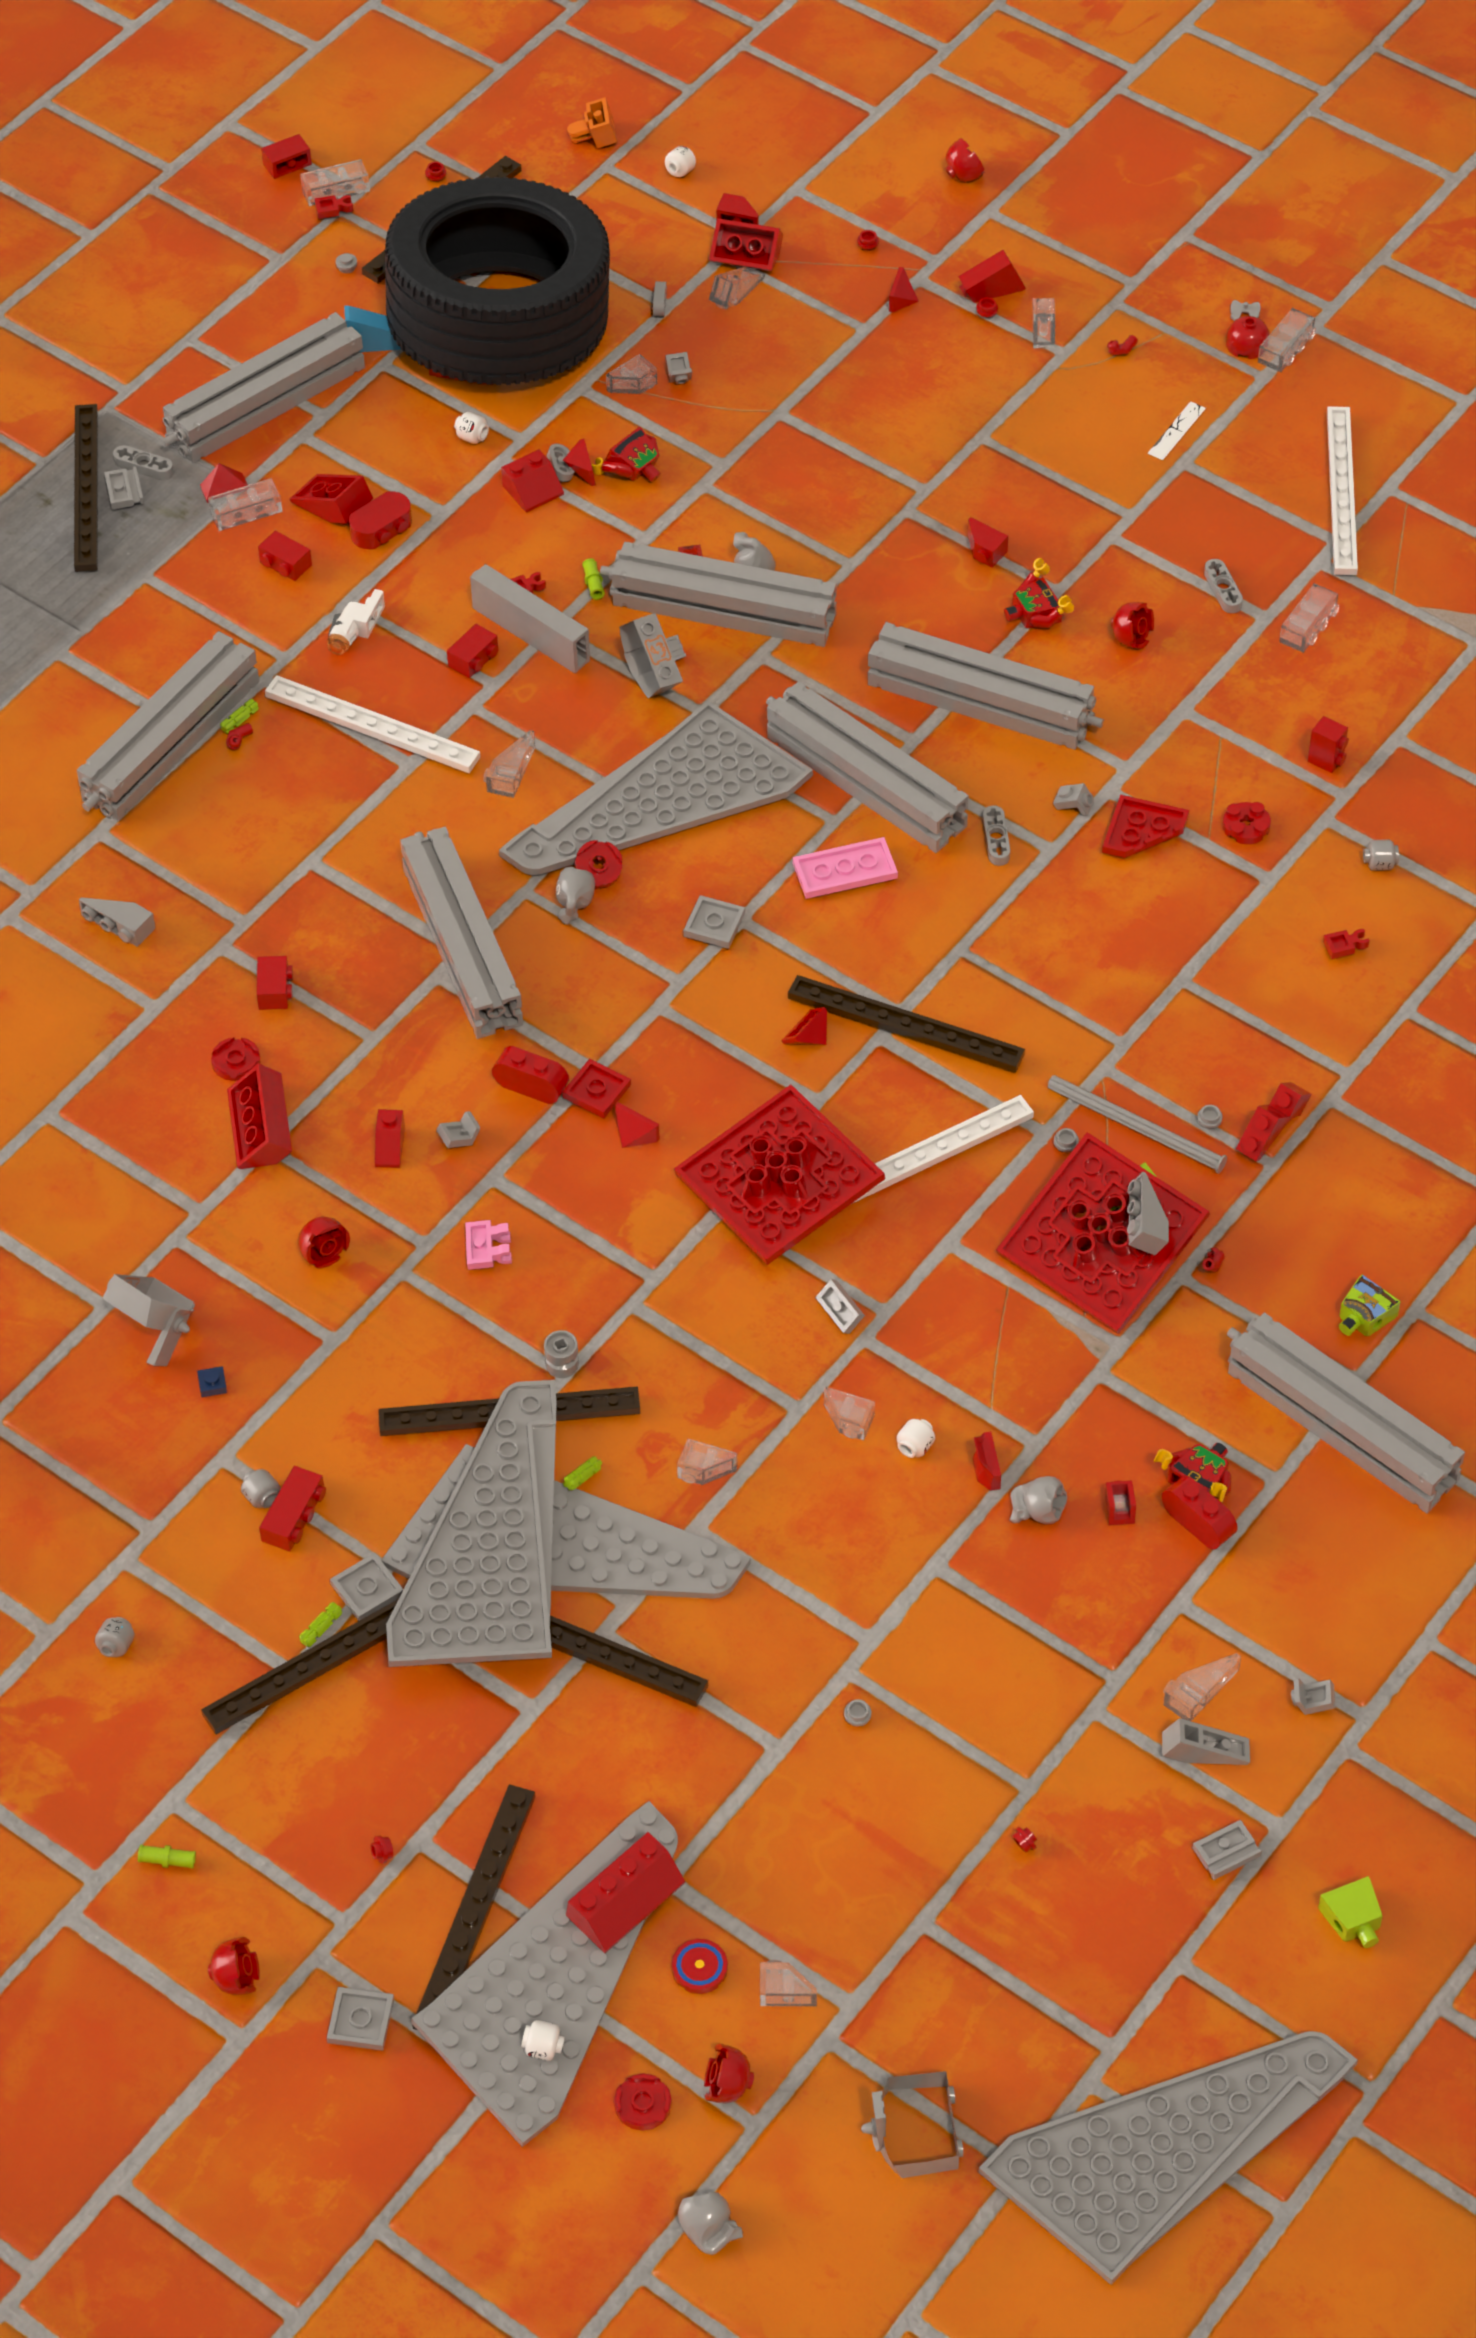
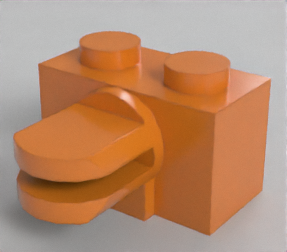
(596, 125)

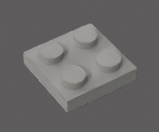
(714, 921)
(366, 1586)
(360, 2018)

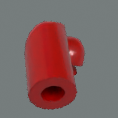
(1121, 349)
(1214, 1260)

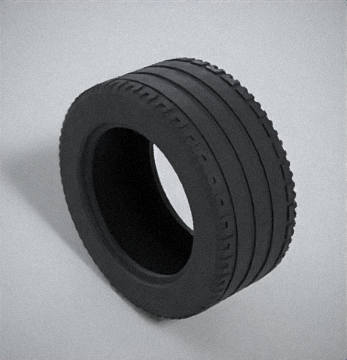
(497, 332)

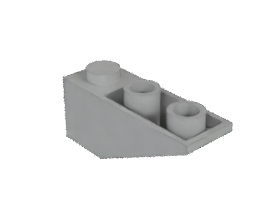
(122, 918)
(1147, 1221)

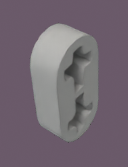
(659, 300)

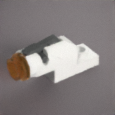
(355, 621)

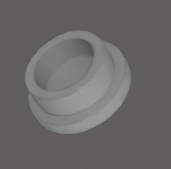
(346, 262)
(1209, 1116)
(1066, 1140)
(857, 1713)

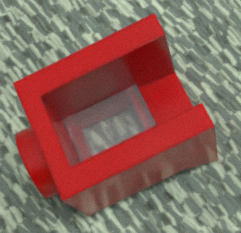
(1120, 1502)

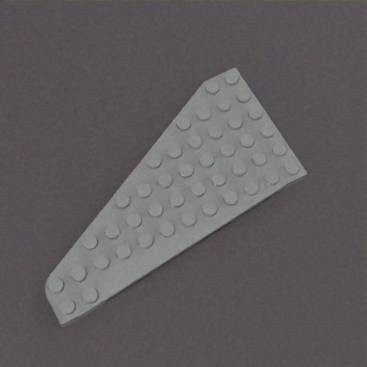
(684, 779)
(597, 1547)
(489, 1560)
(533, 1973)
(1144, 2161)

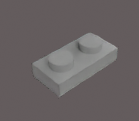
(840, 1306)

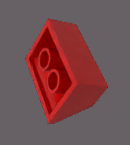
(746, 244)

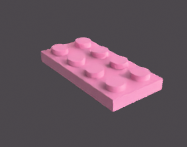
(845, 867)

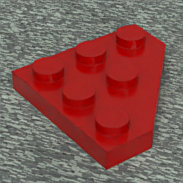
(1142, 824)

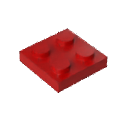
(596, 1088)

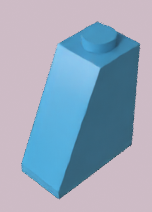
(372, 327)

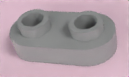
(556, 455)

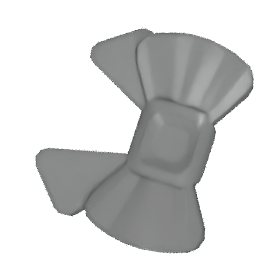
(1238, 308)

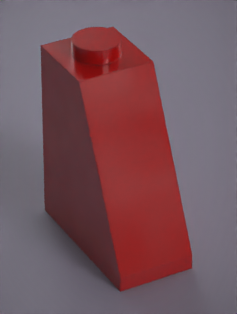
(991, 278)

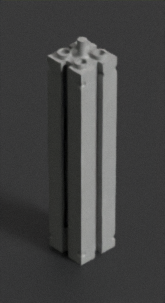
(263, 388)
(722, 593)
(982, 686)
(167, 726)
(867, 766)
(461, 932)
(1345, 1411)

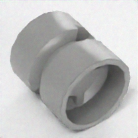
(561, 1354)

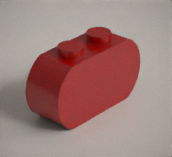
(380, 520)
(530, 1074)
(1199, 1512)

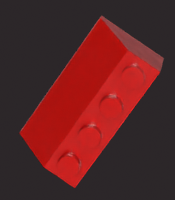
(259, 1118)
(625, 1893)

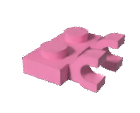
(480, 1244)

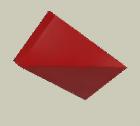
(902, 292)
(580, 462)
(222, 480)
(810, 1029)
(635, 1128)

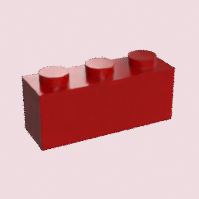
(292, 1508)

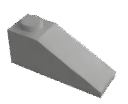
(1203, 1744)

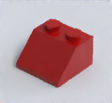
(531, 481)

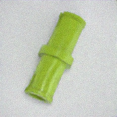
(593, 579)
(166, 1856)

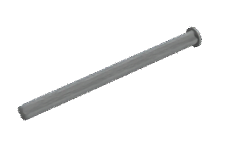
(1137, 1123)

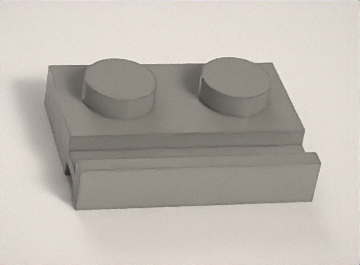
(123, 488)
(1227, 1849)

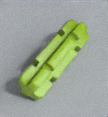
(239, 716)
(582, 1473)
(320, 1624)

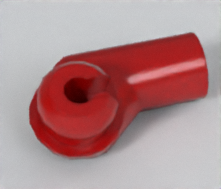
(236, 735)

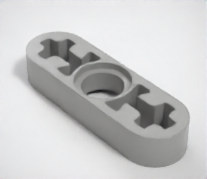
(129, 457)
(1222, 595)
(992, 843)

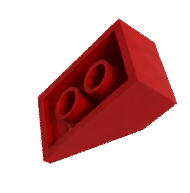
(333, 496)

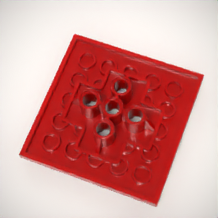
(779, 1174)
(1109, 1277)

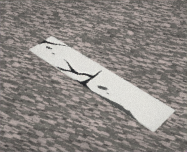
(1176, 430)

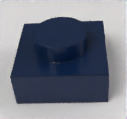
(212, 1381)

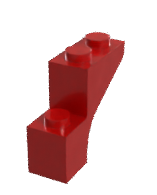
(1271, 1119)

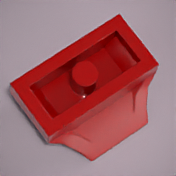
(986, 1462)

